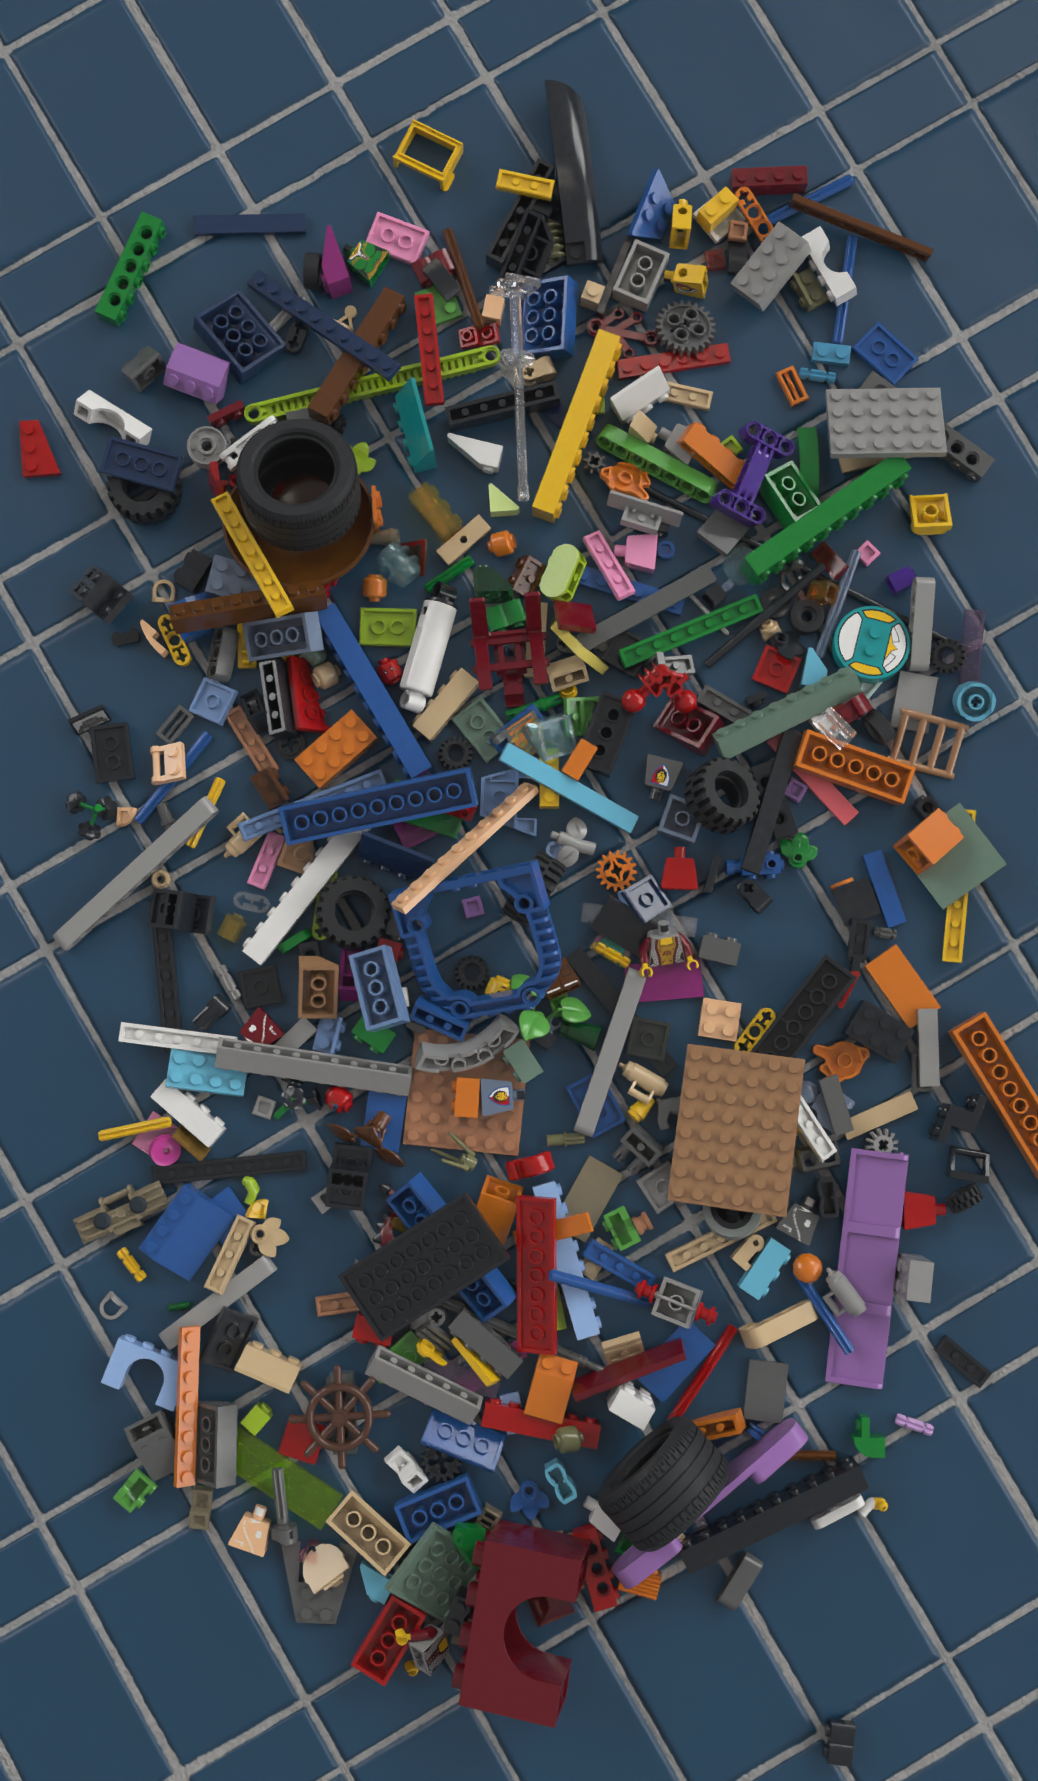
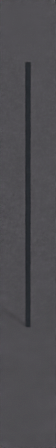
(755, 544)

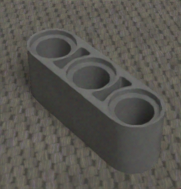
(222, 654)
(739, 1581)

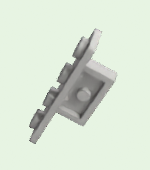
(643, 514)

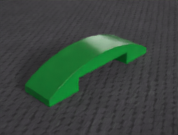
(809, 456)

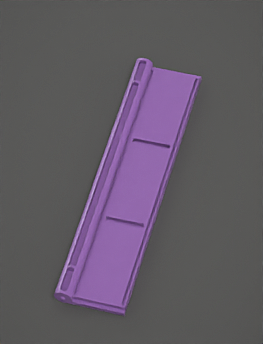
(869, 1263)

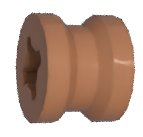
(642, 1223)

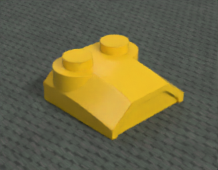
(930, 514)

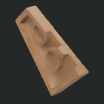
(296, 856)

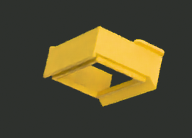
(444, 178)

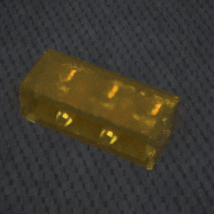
(436, 511)

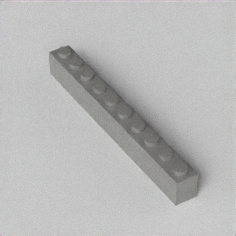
(313, 1066)

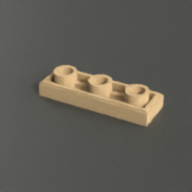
(471, 532)

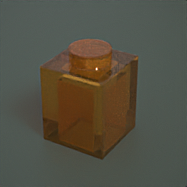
(823, 592)

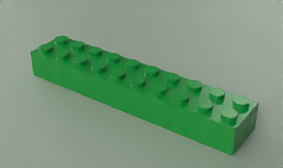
(824, 518)

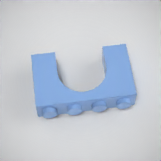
(129, 1350)

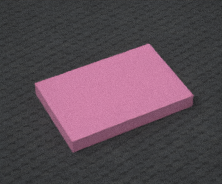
(400, 238)

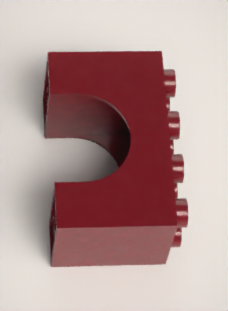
(500, 1666)

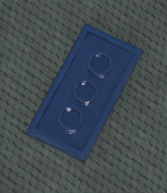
(141, 464)

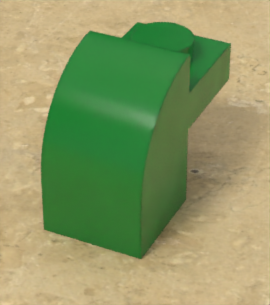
(867, 1443)

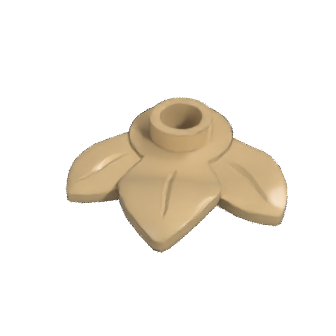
(272, 1236)

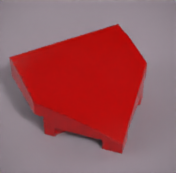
(217, 487)

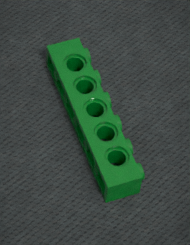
(144, 226)

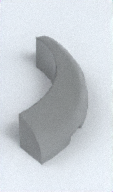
(468, 1053)

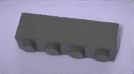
(485, 1342)

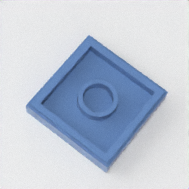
(213, 701)

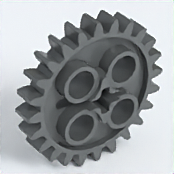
(685, 328)

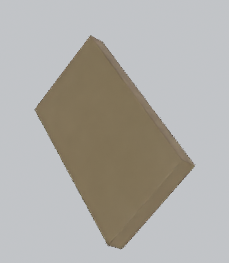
(592, 1191)

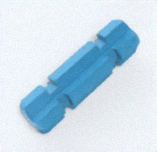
(817, 375)

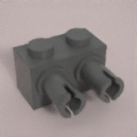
(642, 1145)

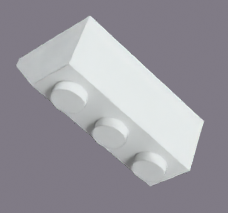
(640, 395)

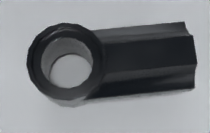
(215, 1010)

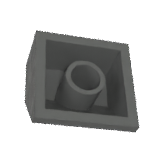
(144, 368)

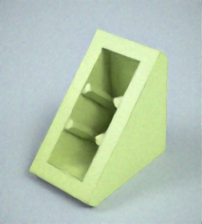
(500, 504)

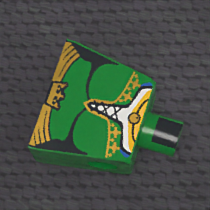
(366, 260)

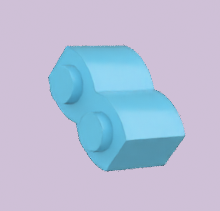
(557, 1477)

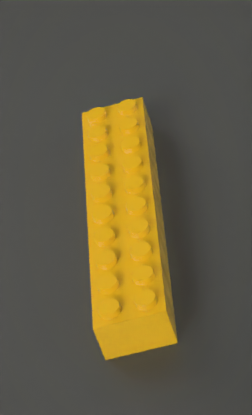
(576, 425)

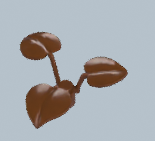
(370, 1134)

